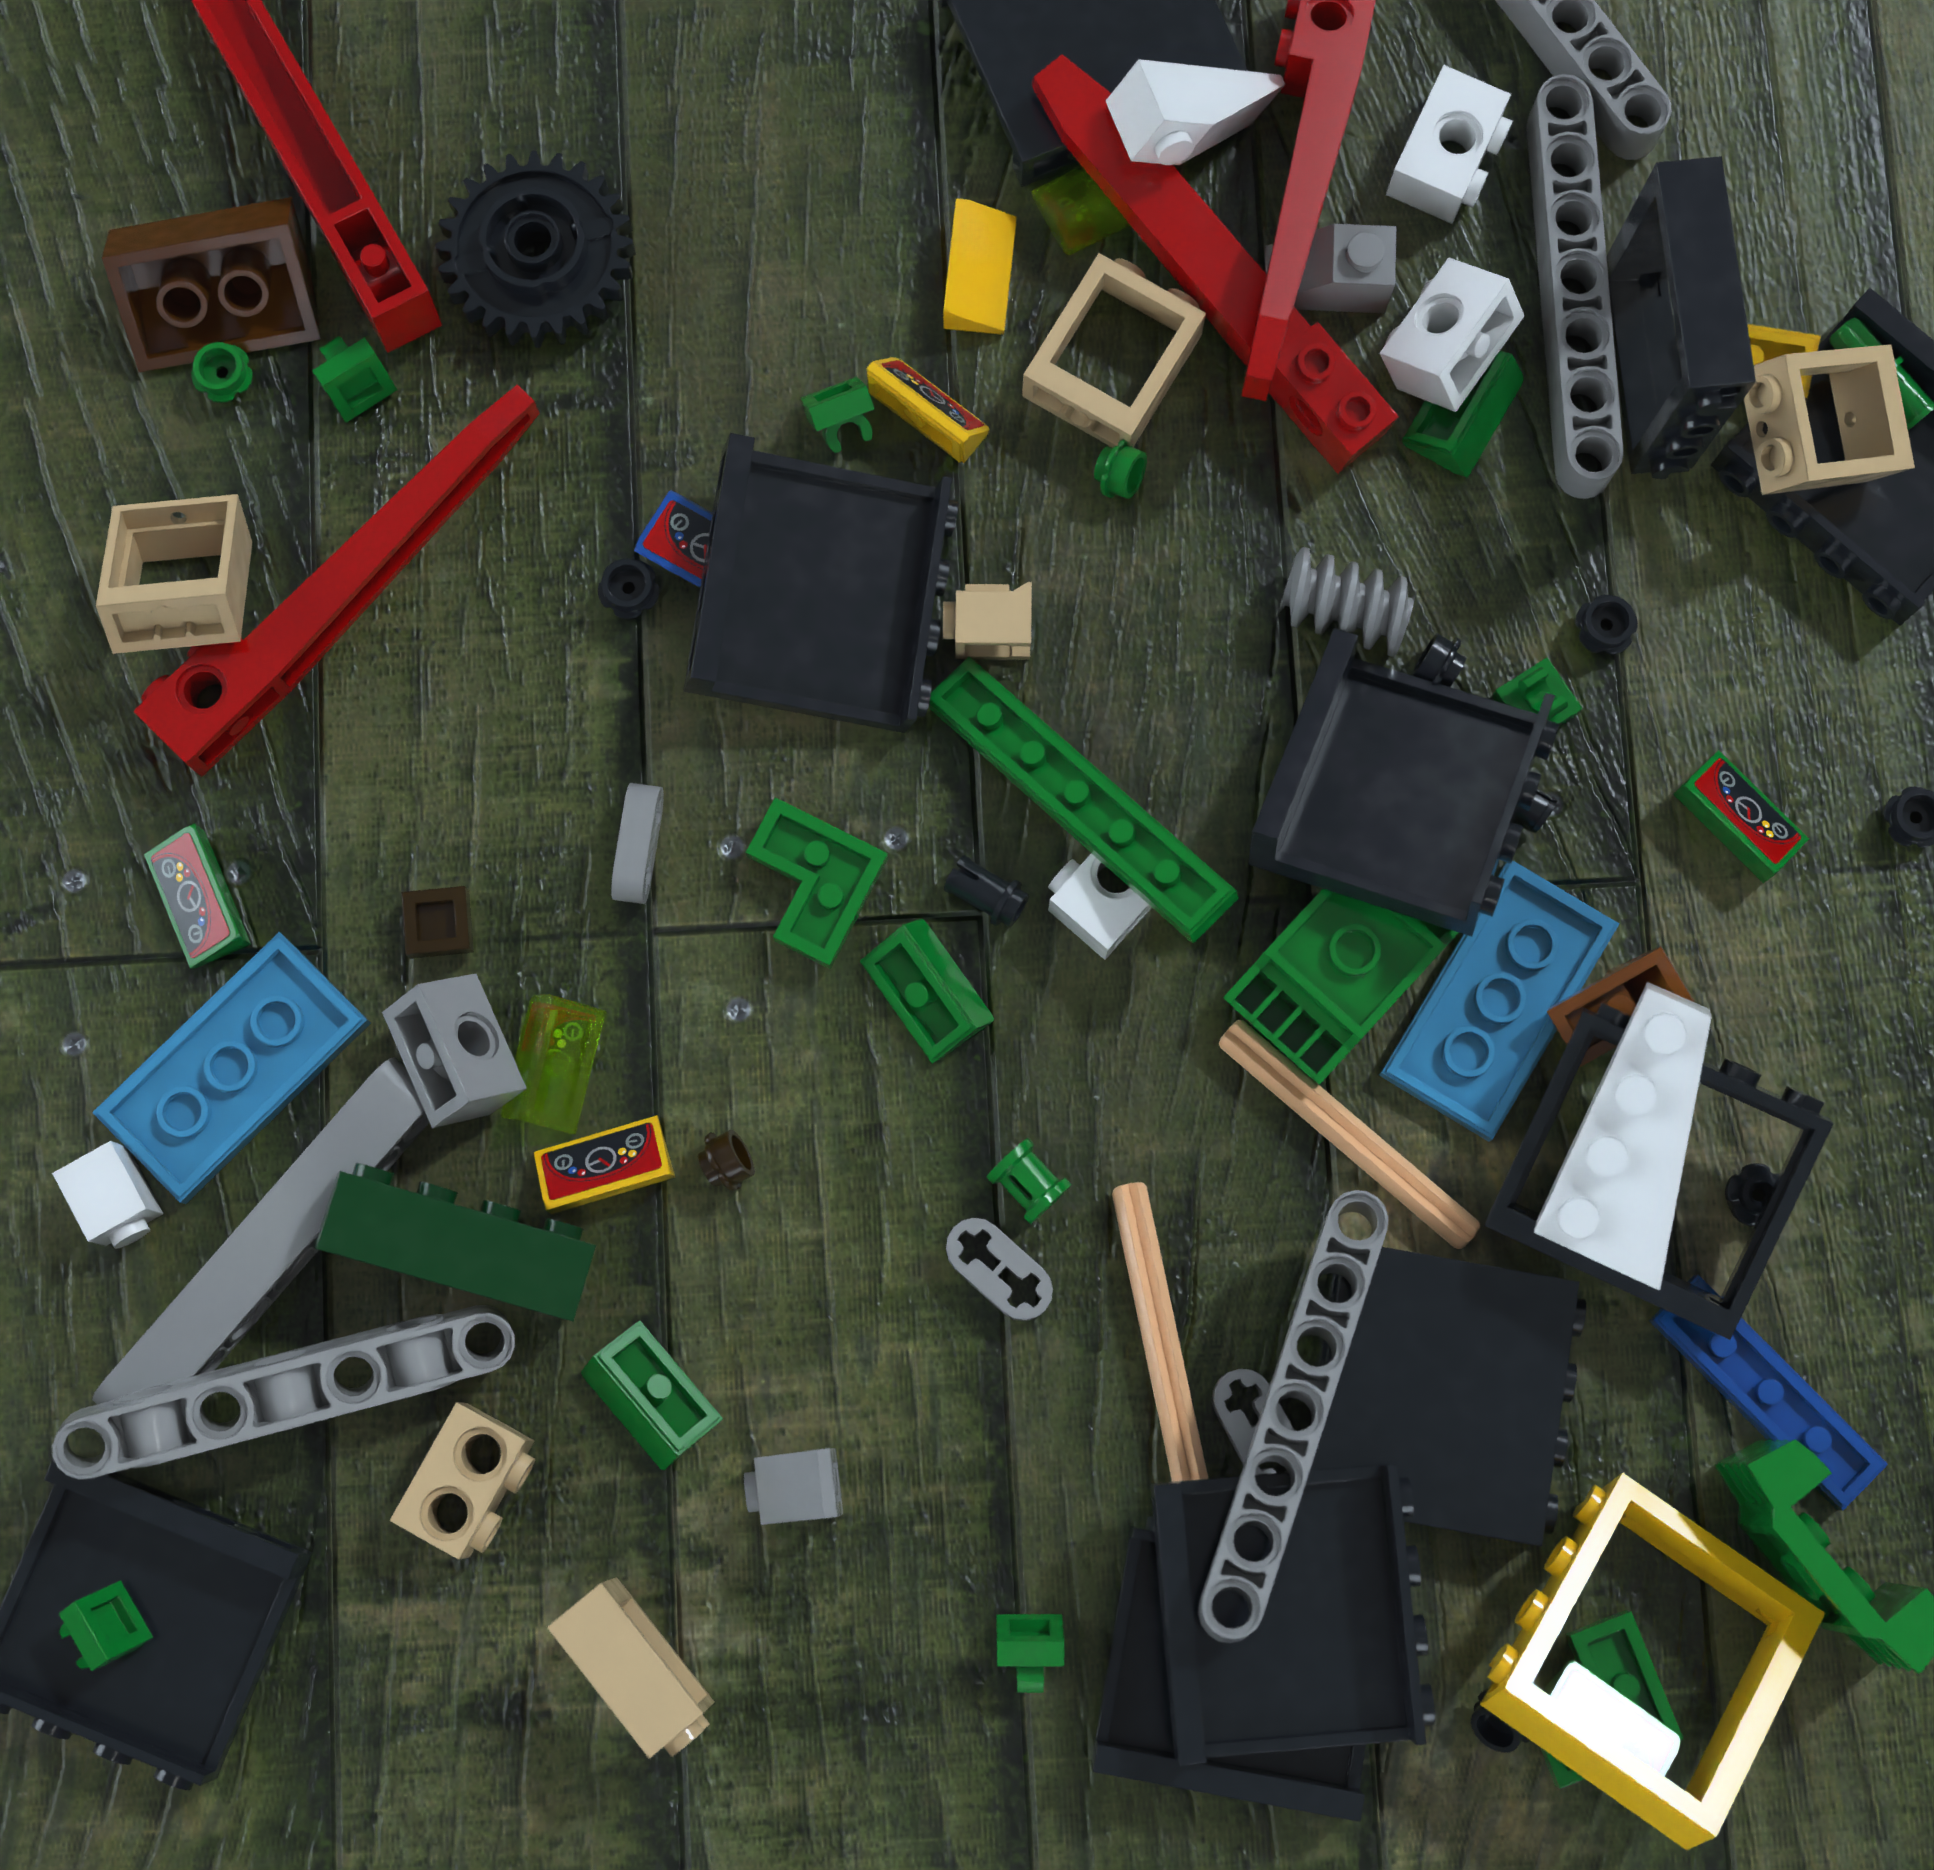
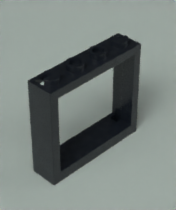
(1682, 238)
(1675, 1295)

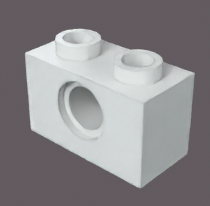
(1456, 111)
(1452, 334)
(1092, 912)

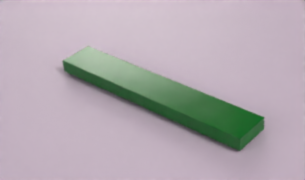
(1082, 800)

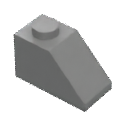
(1348, 269)
(794, 1487)

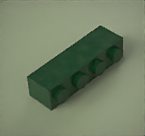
(456, 1245)

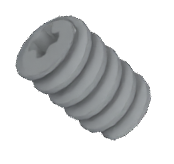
(1347, 600)

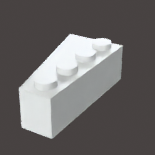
(1630, 1151)

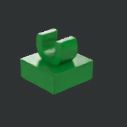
(353, 377)
(838, 405)
(1529, 689)
(104, 1626)
(1029, 1645)

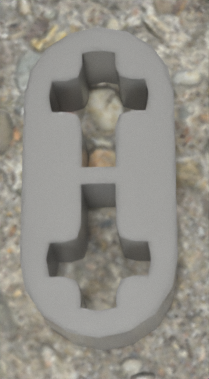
(637, 843)
(1010, 1257)
(1235, 1422)

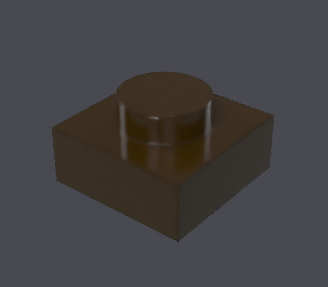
(437, 922)

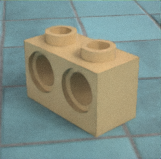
(450, 1470)

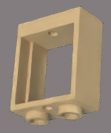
(1086, 405)
(1866, 410)
(176, 611)
(633, 1668)

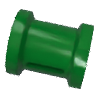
(1028, 1180)

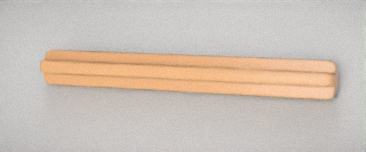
(1349, 1134)
(1159, 1332)

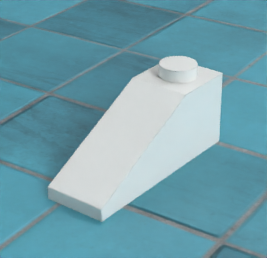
(1181, 109)

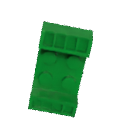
(1334, 977)
(1888, 1624)

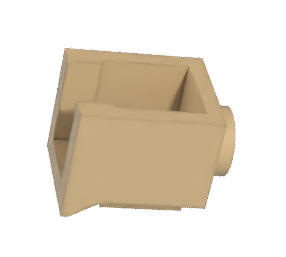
(990, 622)

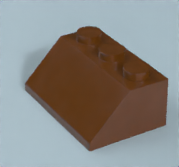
(212, 279)

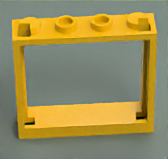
(1791, 1623)

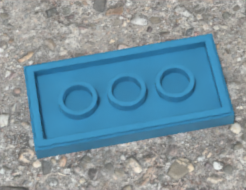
(1490, 1002)
(231, 1068)

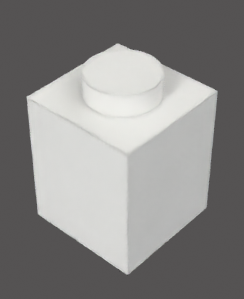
(109, 1195)

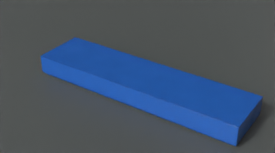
(1775, 1399)

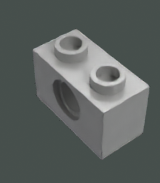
(454, 1050)

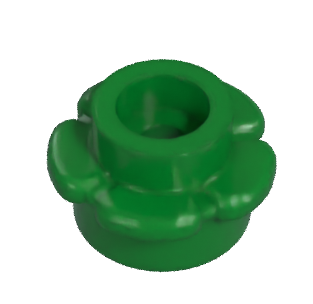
(217, 357)
(1120, 470)

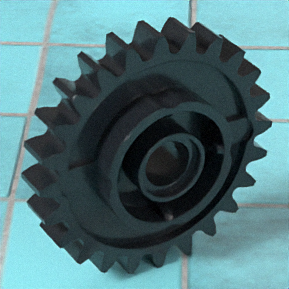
(526, 208)

